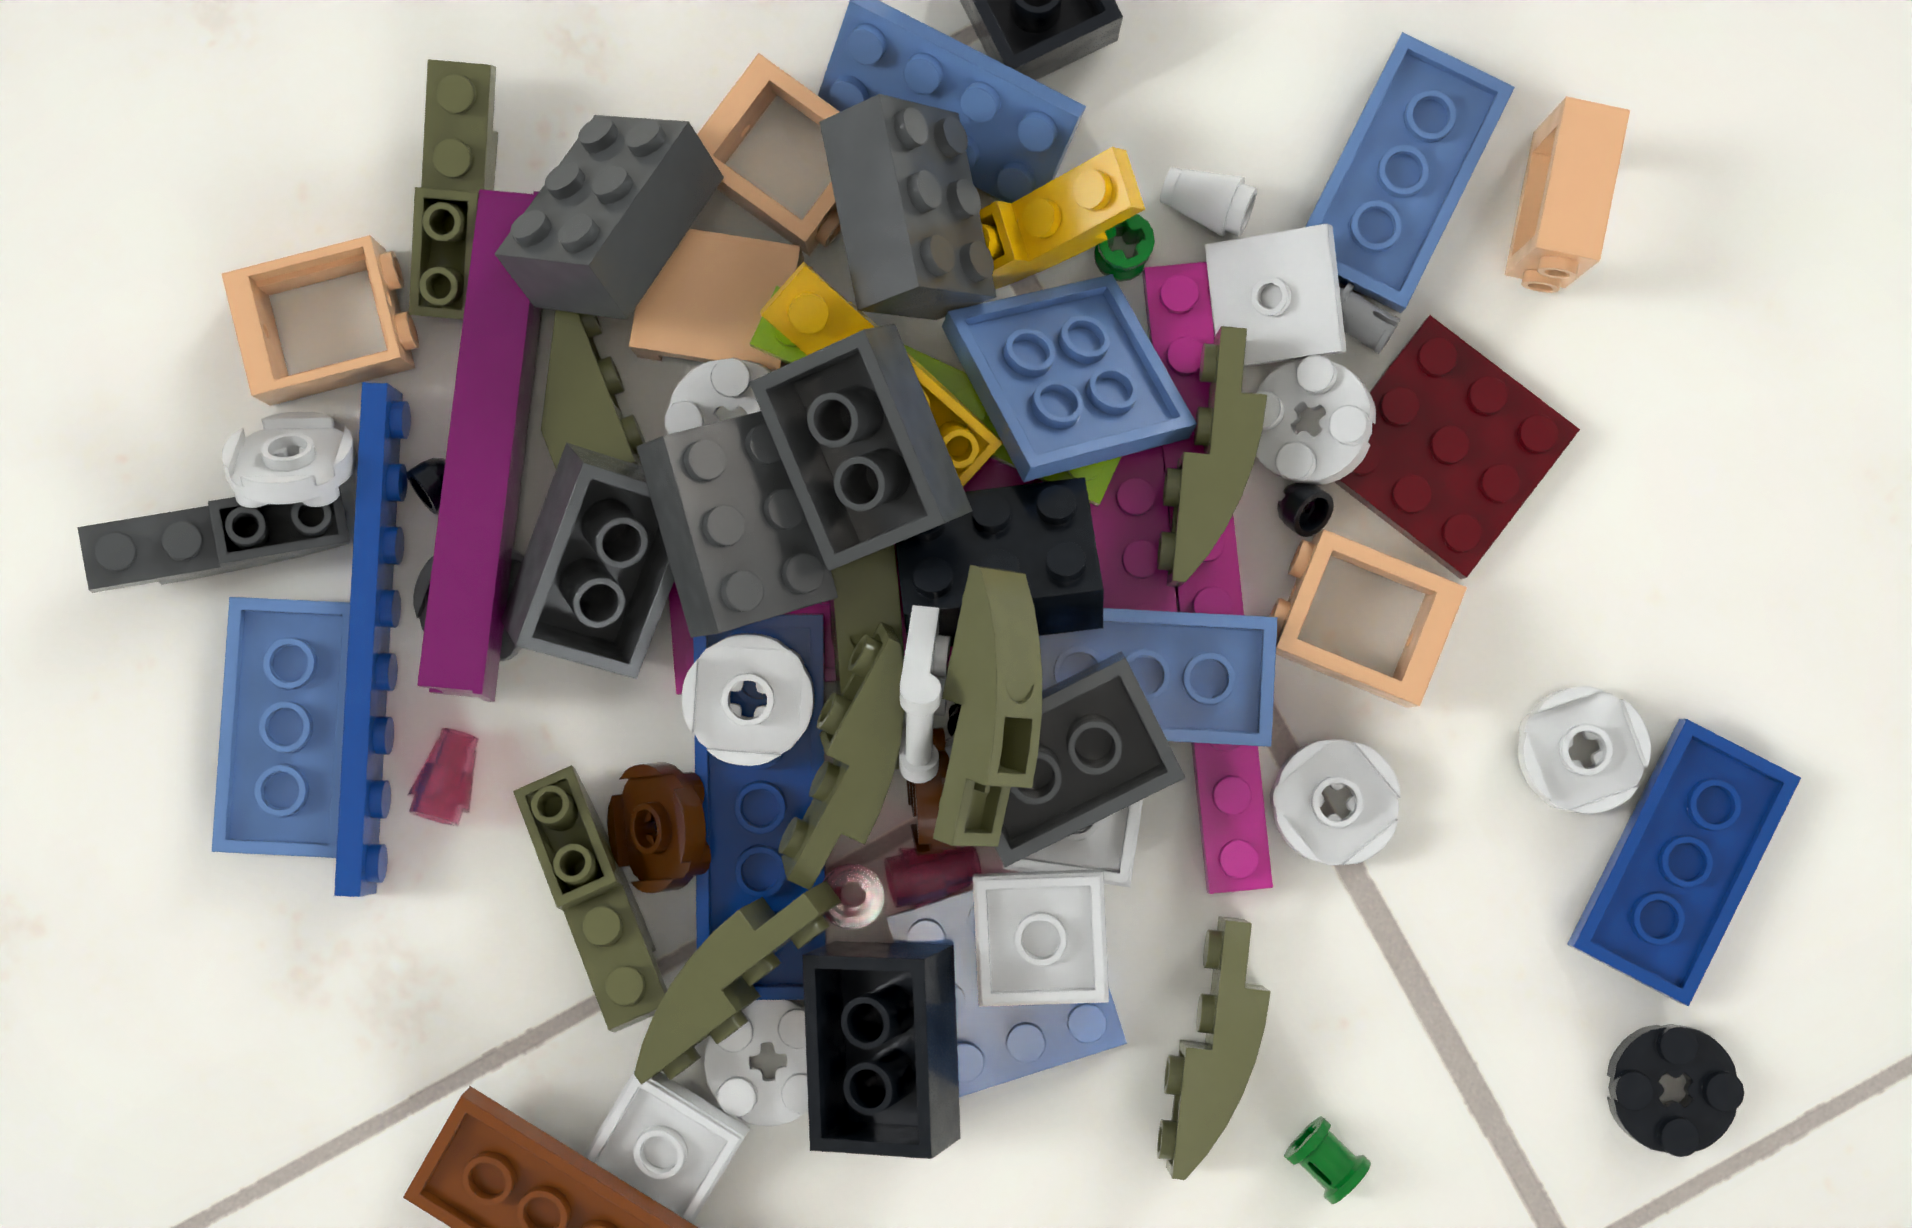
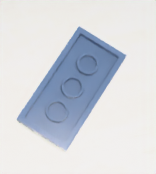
(1010, 120)
(1407, 168)
(1199, 671)
(281, 727)

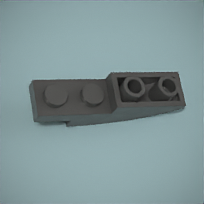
(206, 541)

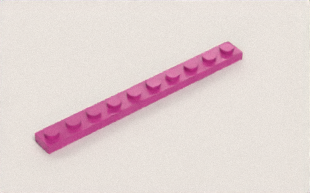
(1225, 774)

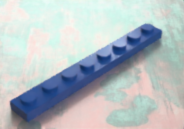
(370, 666)

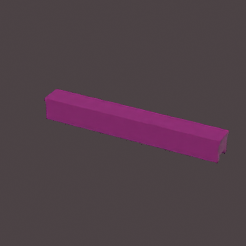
(481, 466)

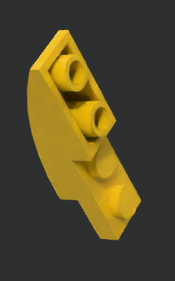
(1060, 217)
(817, 316)

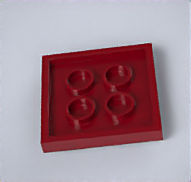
(1453, 448)

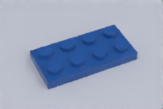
(1684, 861)

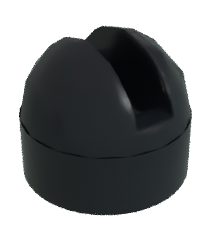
(427, 482)
(1309, 520)

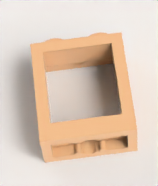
(733, 122)
(1567, 194)
(258, 335)
(1425, 638)

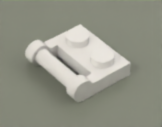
(921, 693)

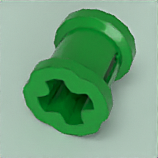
(1133, 231)
(1327, 1160)

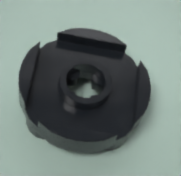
(1710, 1089)

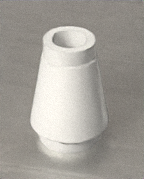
(1211, 199)

